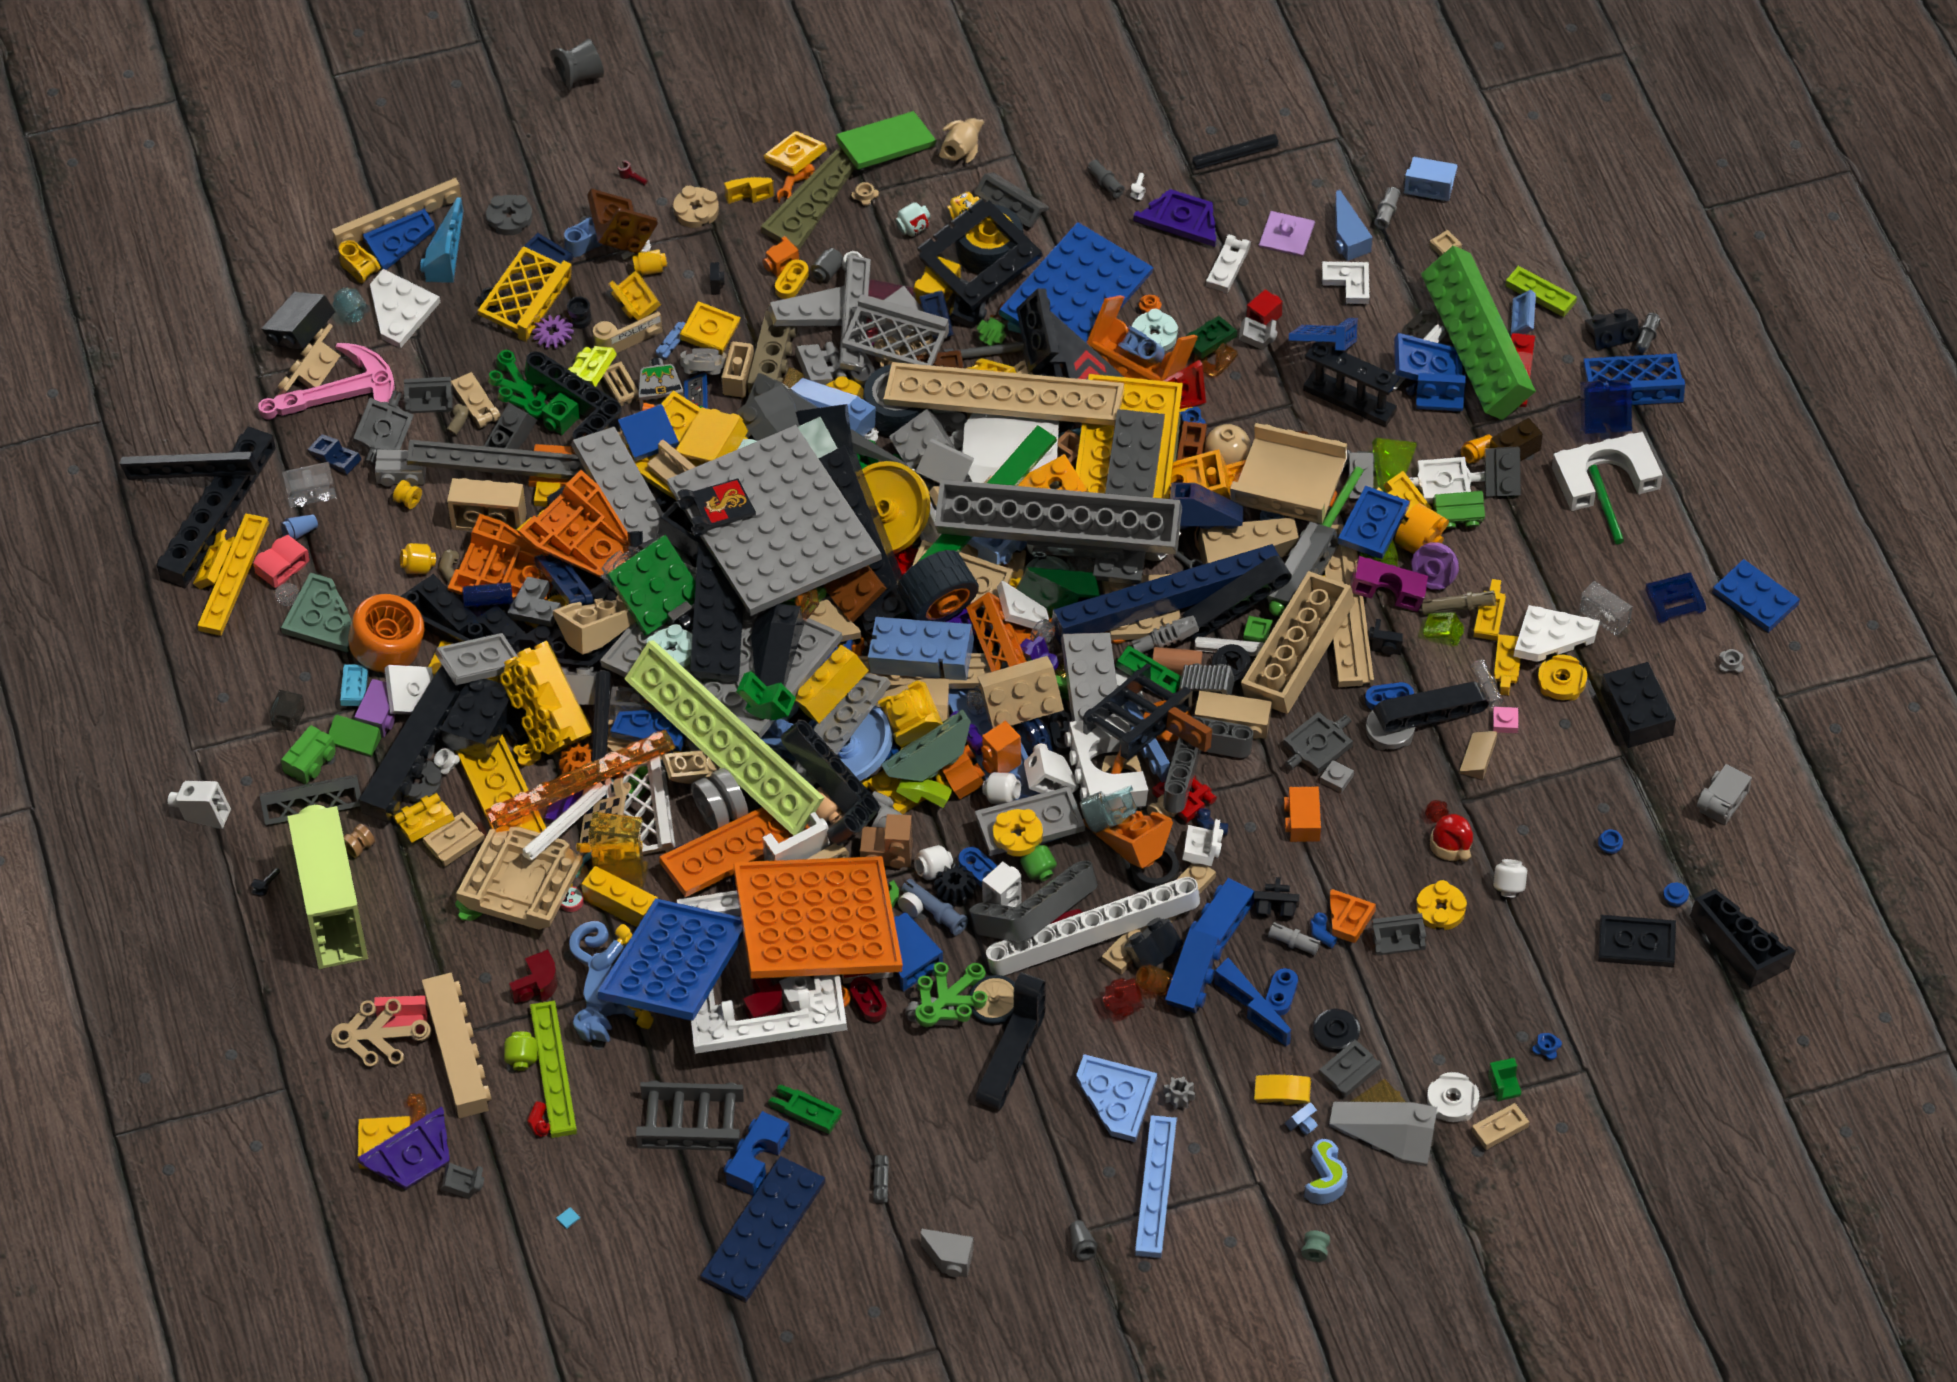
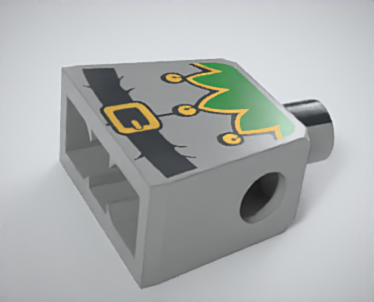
(658, 382)

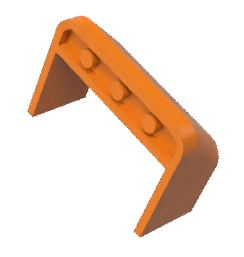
(1110, 331)

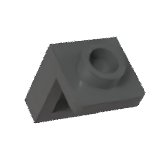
(462, 1180)

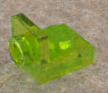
(1443, 626)

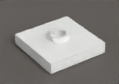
(406, 686)

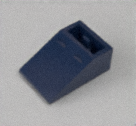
(1205, 508)

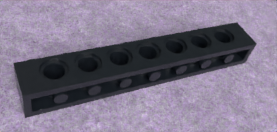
(212, 512)

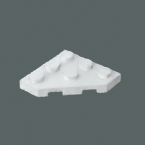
(400, 307)
(1552, 632)

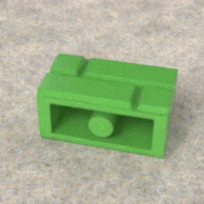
(1460, 508)
(308, 755)

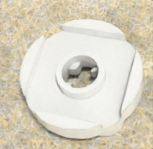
(1453, 1110)

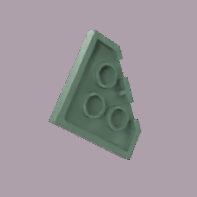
(319, 614)

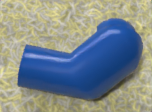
(1320, 932)

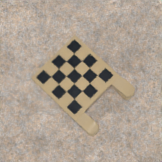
(610, 805)

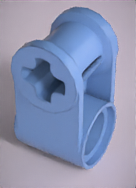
(581, 238)
(1139, 344)

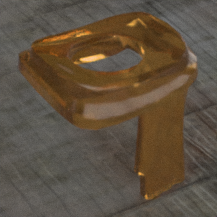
(1223, 358)

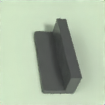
(1005, 194)

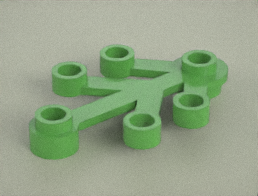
(930, 1013)

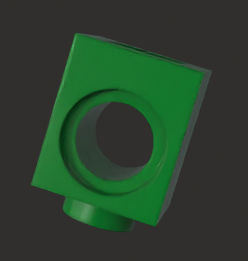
(560, 414)

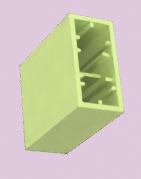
(327, 886)

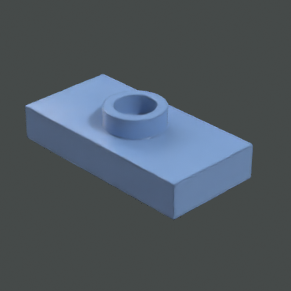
(1523, 313)

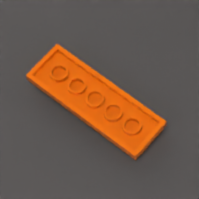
(714, 854)

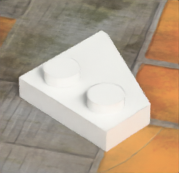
(1019, 607)

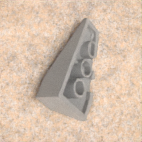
(1395, 1127)

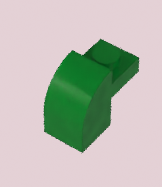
(765, 701)

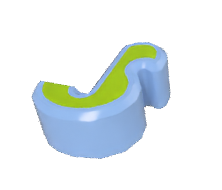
(1332, 1172)

